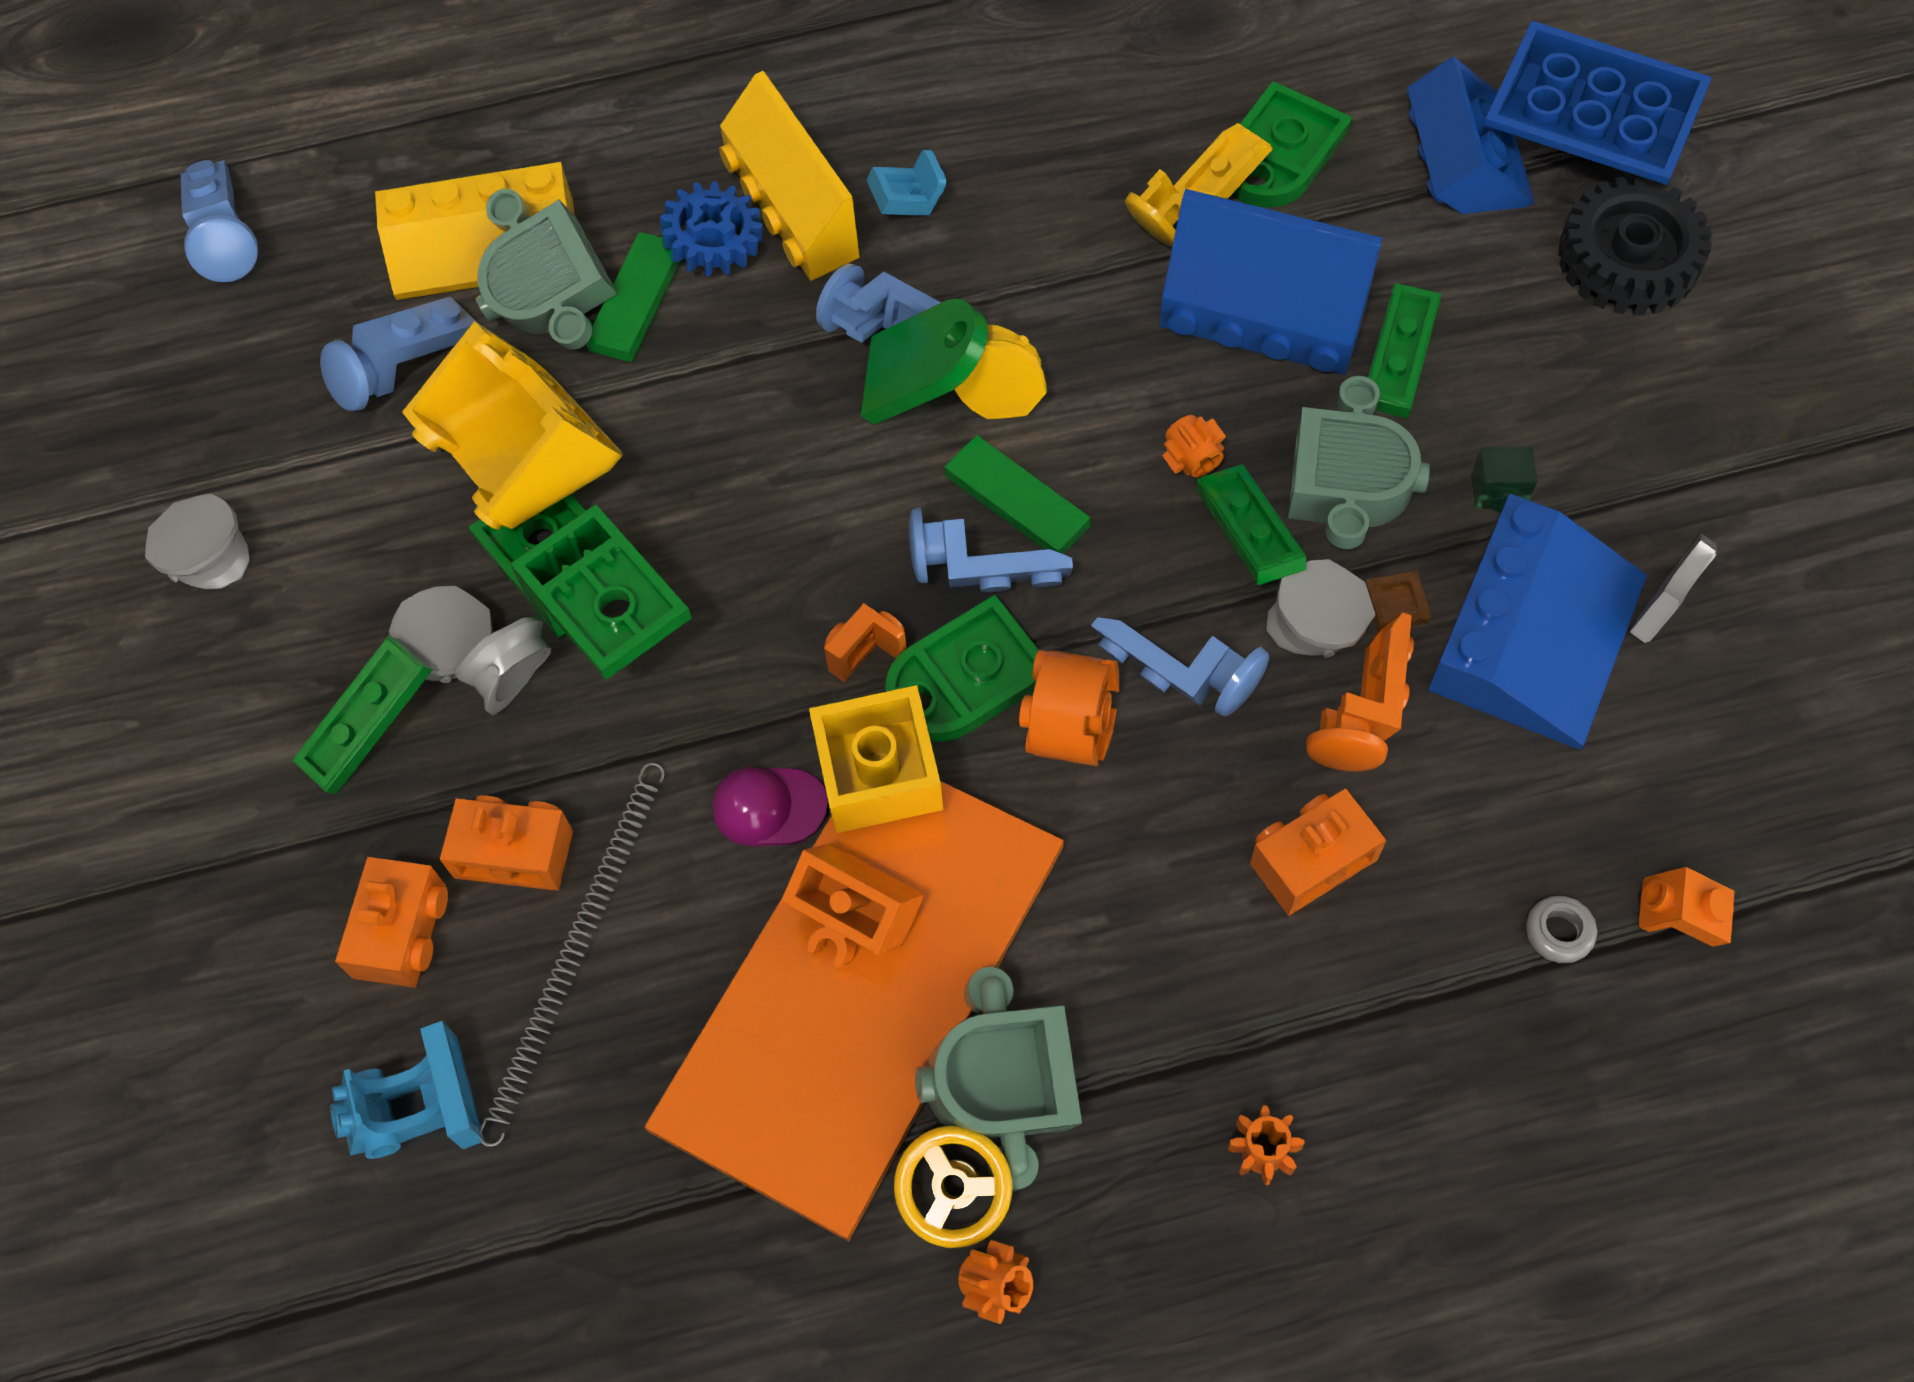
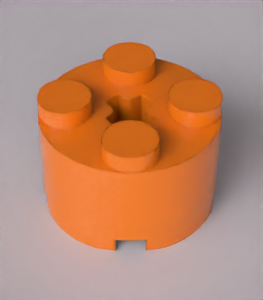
(1070, 707)

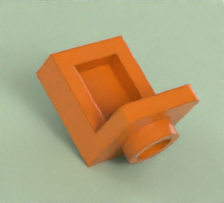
(854, 640)
(1688, 904)

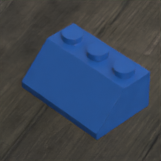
(1466, 161)

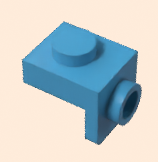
(908, 189)

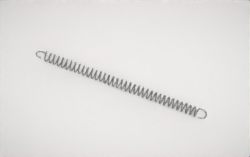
(553, 988)

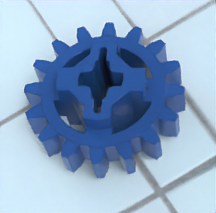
(711, 228)

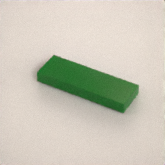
(640, 290)
(1403, 347)
(1017, 496)
(1251, 524)
(362, 715)

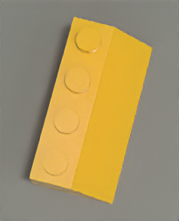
(789, 180)
(441, 228)

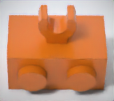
(507, 843)
(1316, 850)
(851, 901)
(392, 922)

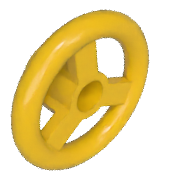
(998, 1185)

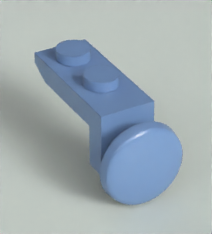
(217, 240)
(870, 307)
(384, 342)
(946, 544)
(1213, 667)

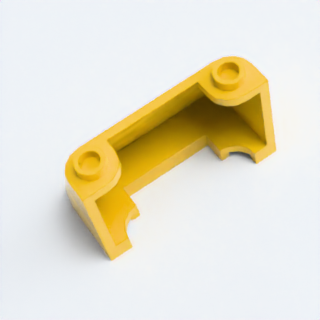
(508, 429)

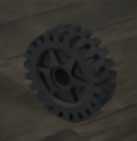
(1634, 245)

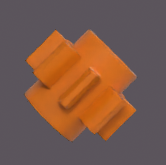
(1194, 446)
(1278, 1135)
(995, 1281)

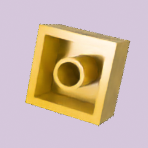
(876, 759)

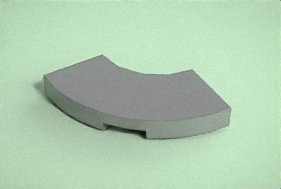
(1674, 589)

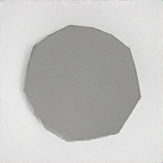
(198, 543)
(1320, 610)
(441, 628)
(504, 662)

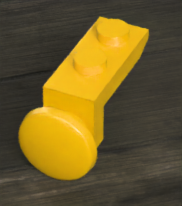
(1215, 173)

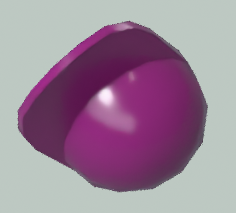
(769, 806)

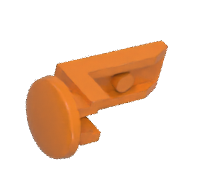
(1356, 732)

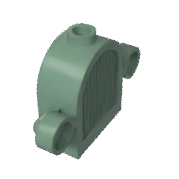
(541, 271)
(1353, 466)
(1003, 1073)

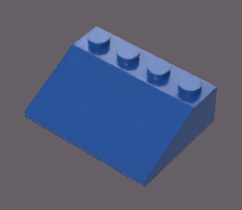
(1598, 102)
(1268, 281)
(1540, 624)

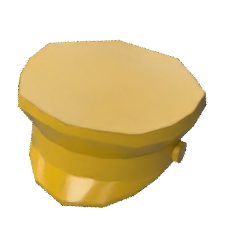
(1006, 379)

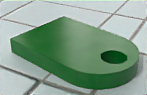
(1302, 141)
(922, 358)
(968, 670)

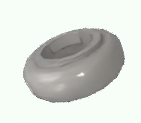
(1572, 911)

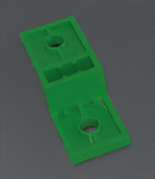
(578, 574)

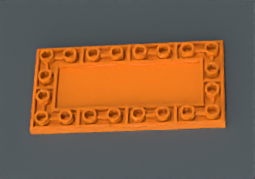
(814, 1065)

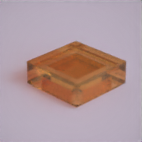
(1396, 595)

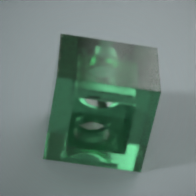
(1500, 473)

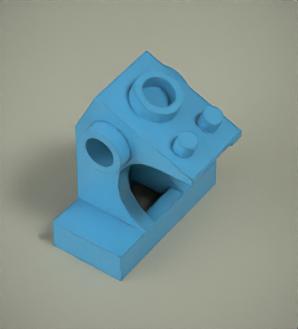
(366, 1111)

